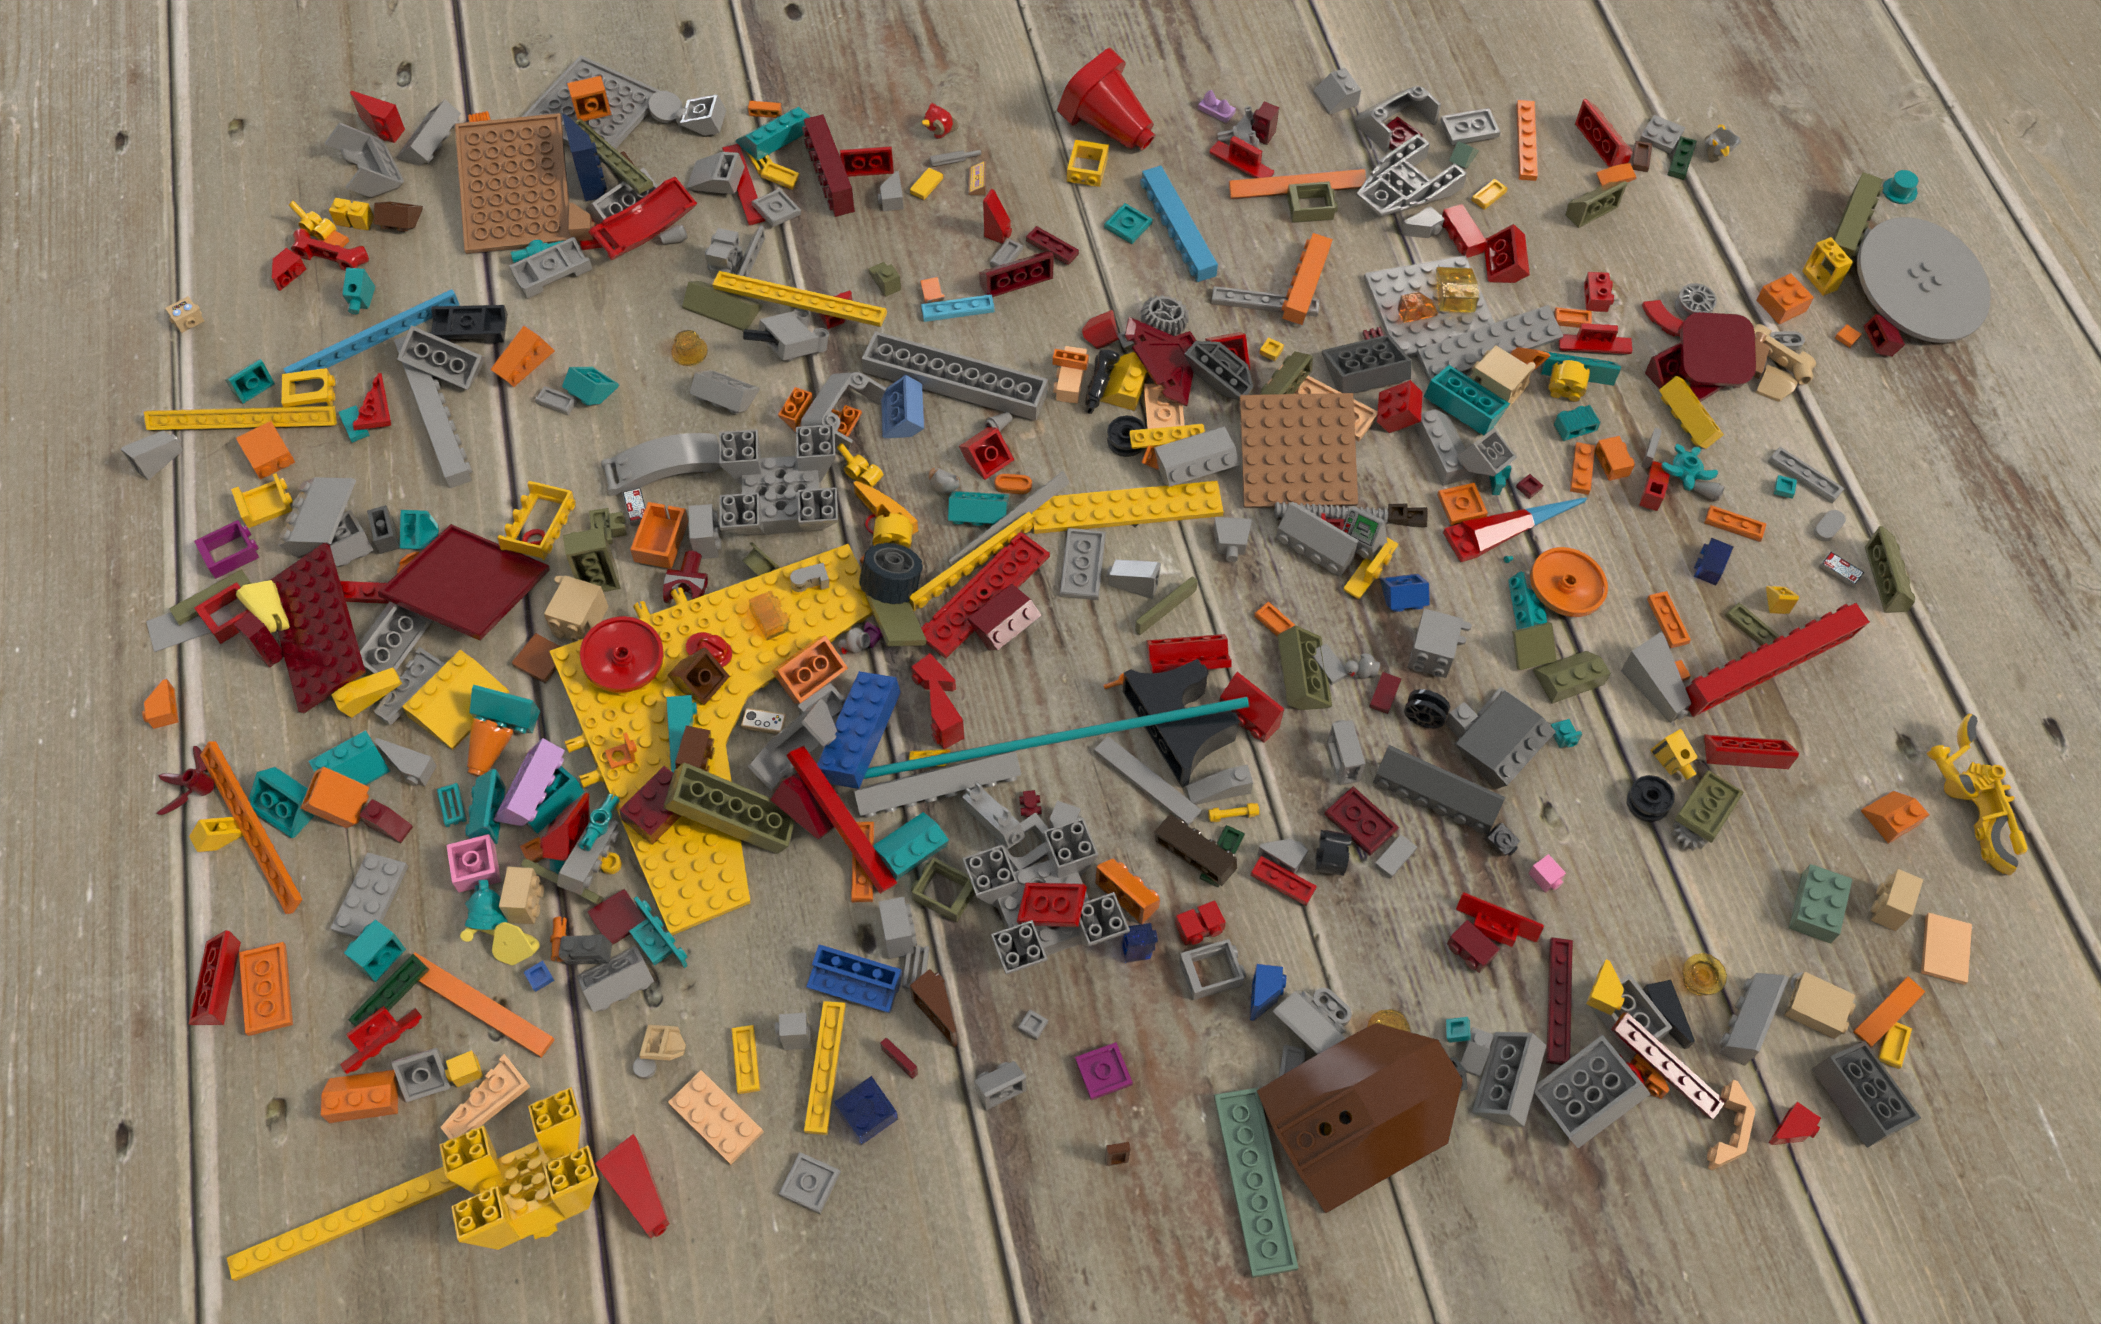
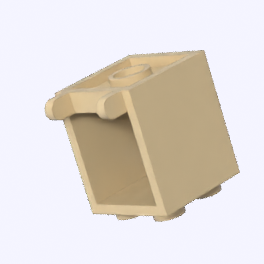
(1502, 374)
(575, 608)

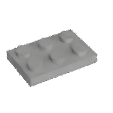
(1470, 126)

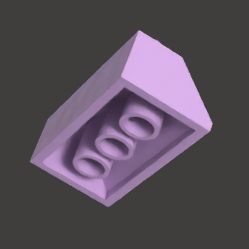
(530, 783)

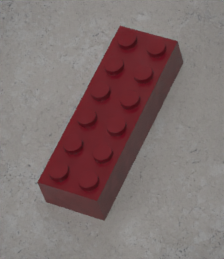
(828, 165)

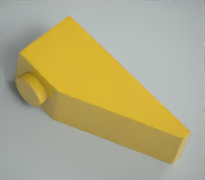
(365, 691)

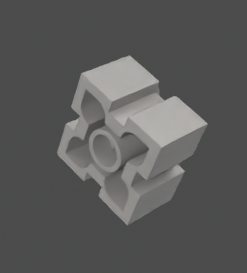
(723, 252)

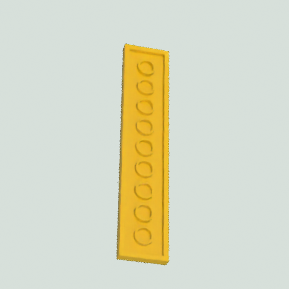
(1129, 507)

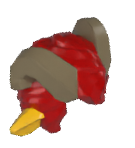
(939, 121)

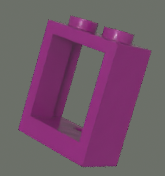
(220, 537)

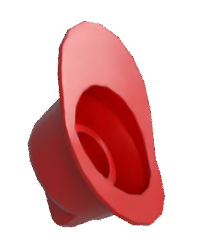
(715, 644)

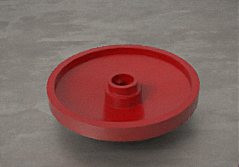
(621, 654)

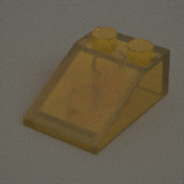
(1457, 289)

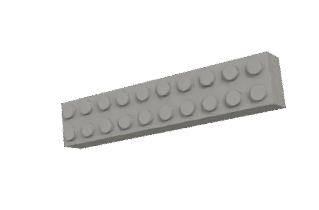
(956, 375)

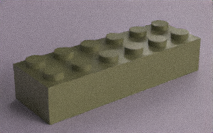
(1855, 215)
(728, 808)

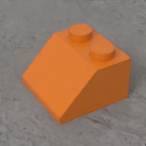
(1895, 815)

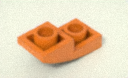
(1617, 173)
(1654, 1081)

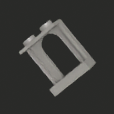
(1038, 826)

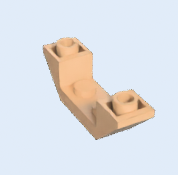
(1740, 1103)

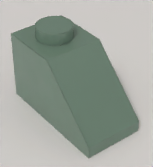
(1463, 155)

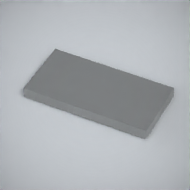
(1082, 564)

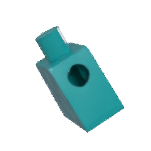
(357, 289)

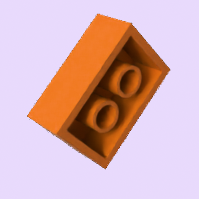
(809, 669)

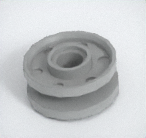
(1695, 299)

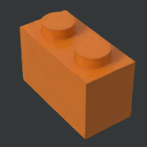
(1614, 458)

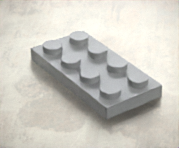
(369, 894)

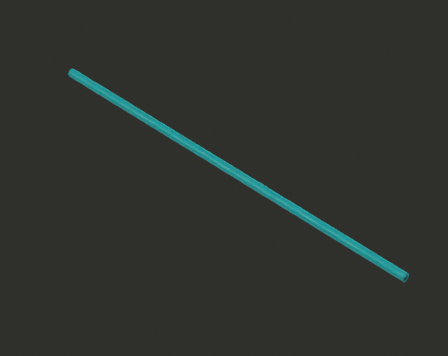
(1056, 737)

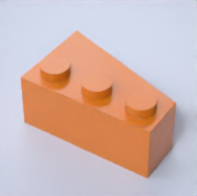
(521, 356)

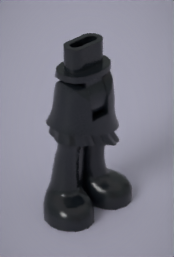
(1104, 362)

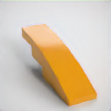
(881, 504)

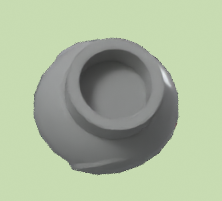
(855, 641)
(1365, 668)

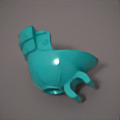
(484, 908)

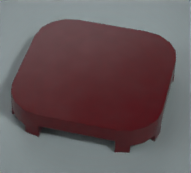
(1717, 349)

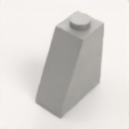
(152, 453)
(1135, 576)

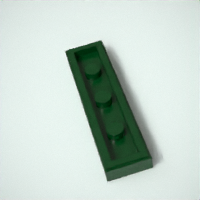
(392, 990)

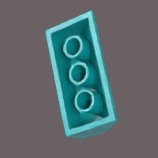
(774, 133)
(1466, 400)

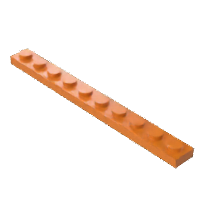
(251, 828)

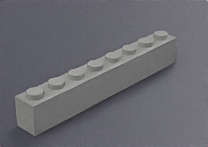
(936, 782)

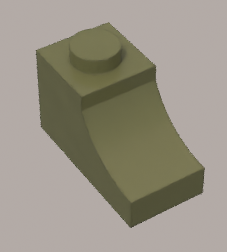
(886, 278)

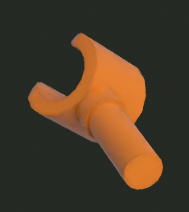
(1116, 683)

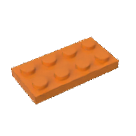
(265, 988)

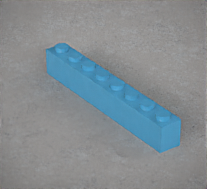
(1179, 224)

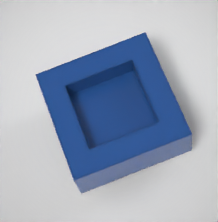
(539, 976)

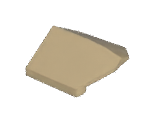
(1776, 384)
(662, 1043)

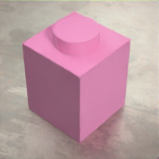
(1547, 874)

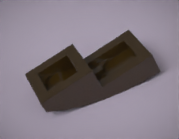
(1405, 516)

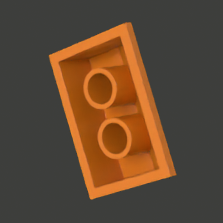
(1128, 889)
(360, 1096)

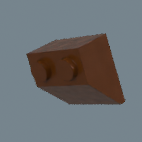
(397, 215)

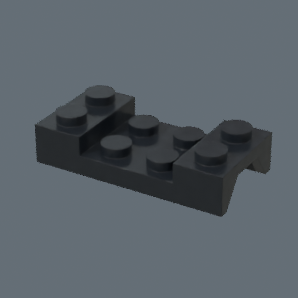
(470, 322)

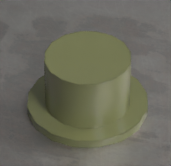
(759, 561)

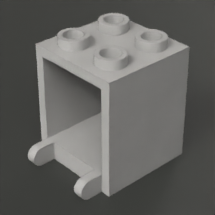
(1436, 642)

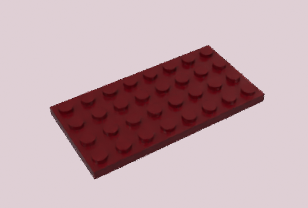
(321, 638)

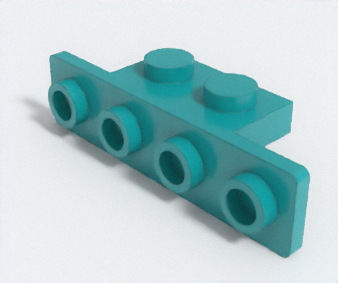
(1526, 605)
(653, 939)

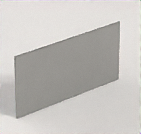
(167, 632)

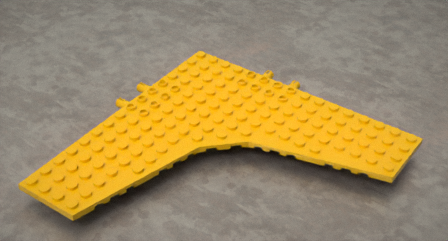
(693, 867)

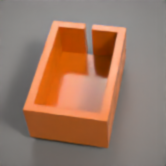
(658, 536)

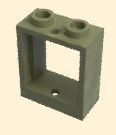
(1311, 190)
(951, 873)

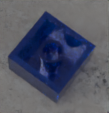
(866, 1110)

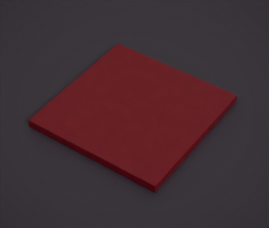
(464, 582)

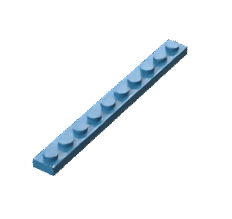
(373, 335)

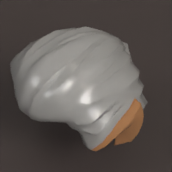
(943, 481)

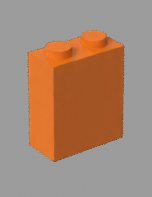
(265, 450)
(335, 797)

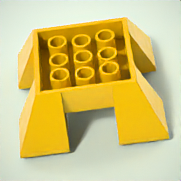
(525, 1187)

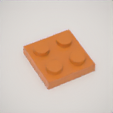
(1462, 503)

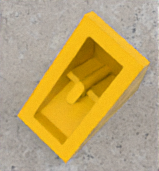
(1781, 599)

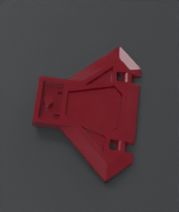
(1163, 358)

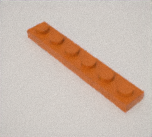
(1526, 140)

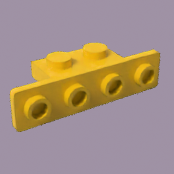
(1160, 436)
(1370, 570)

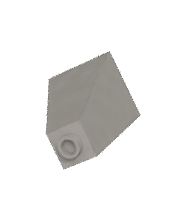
(1657, 677)

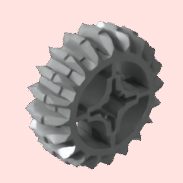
(1165, 314)

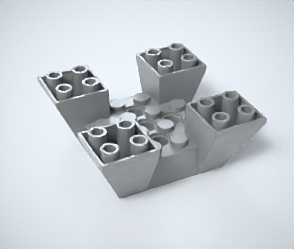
(778, 491)
(1069, 856)

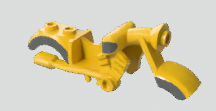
(1984, 788)

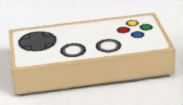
(763, 721)

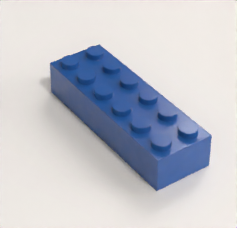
(859, 729)

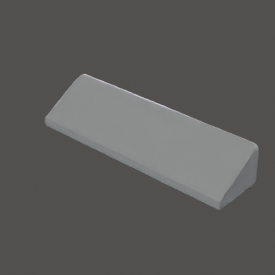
(751, 252)

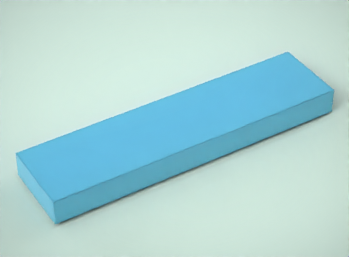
(957, 308)

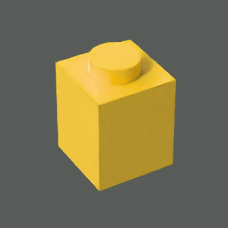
(463, 1069)

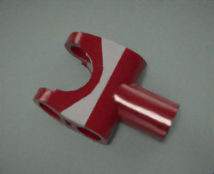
(686, 578)

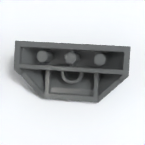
(1220, 368)

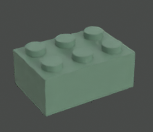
(1820, 903)

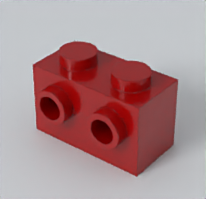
(1598, 291)

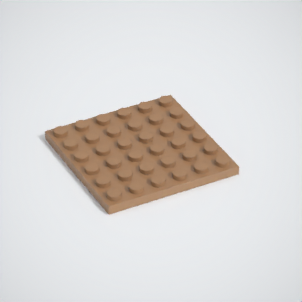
(1298, 449)

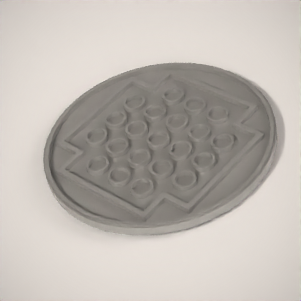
(1923, 280)

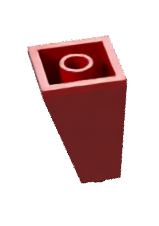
(633, 1181)

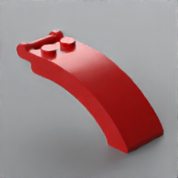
(644, 218)

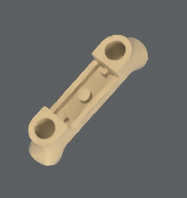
(1799, 365)

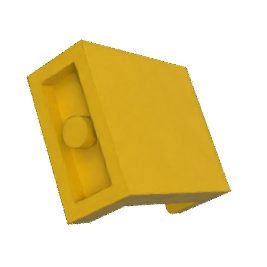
(263, 502)

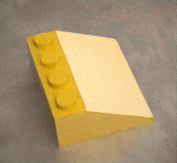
(445, 699)

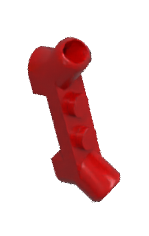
(346, 258)

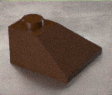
(699, 675)

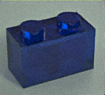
(1713, 561)
(1139, 942)

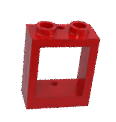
(215, 603)

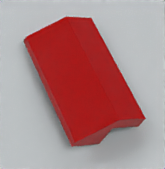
(1176, 652)

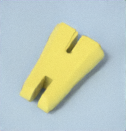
(265, 604)

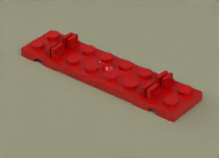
(1010, 566)

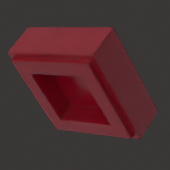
(1529, 486)

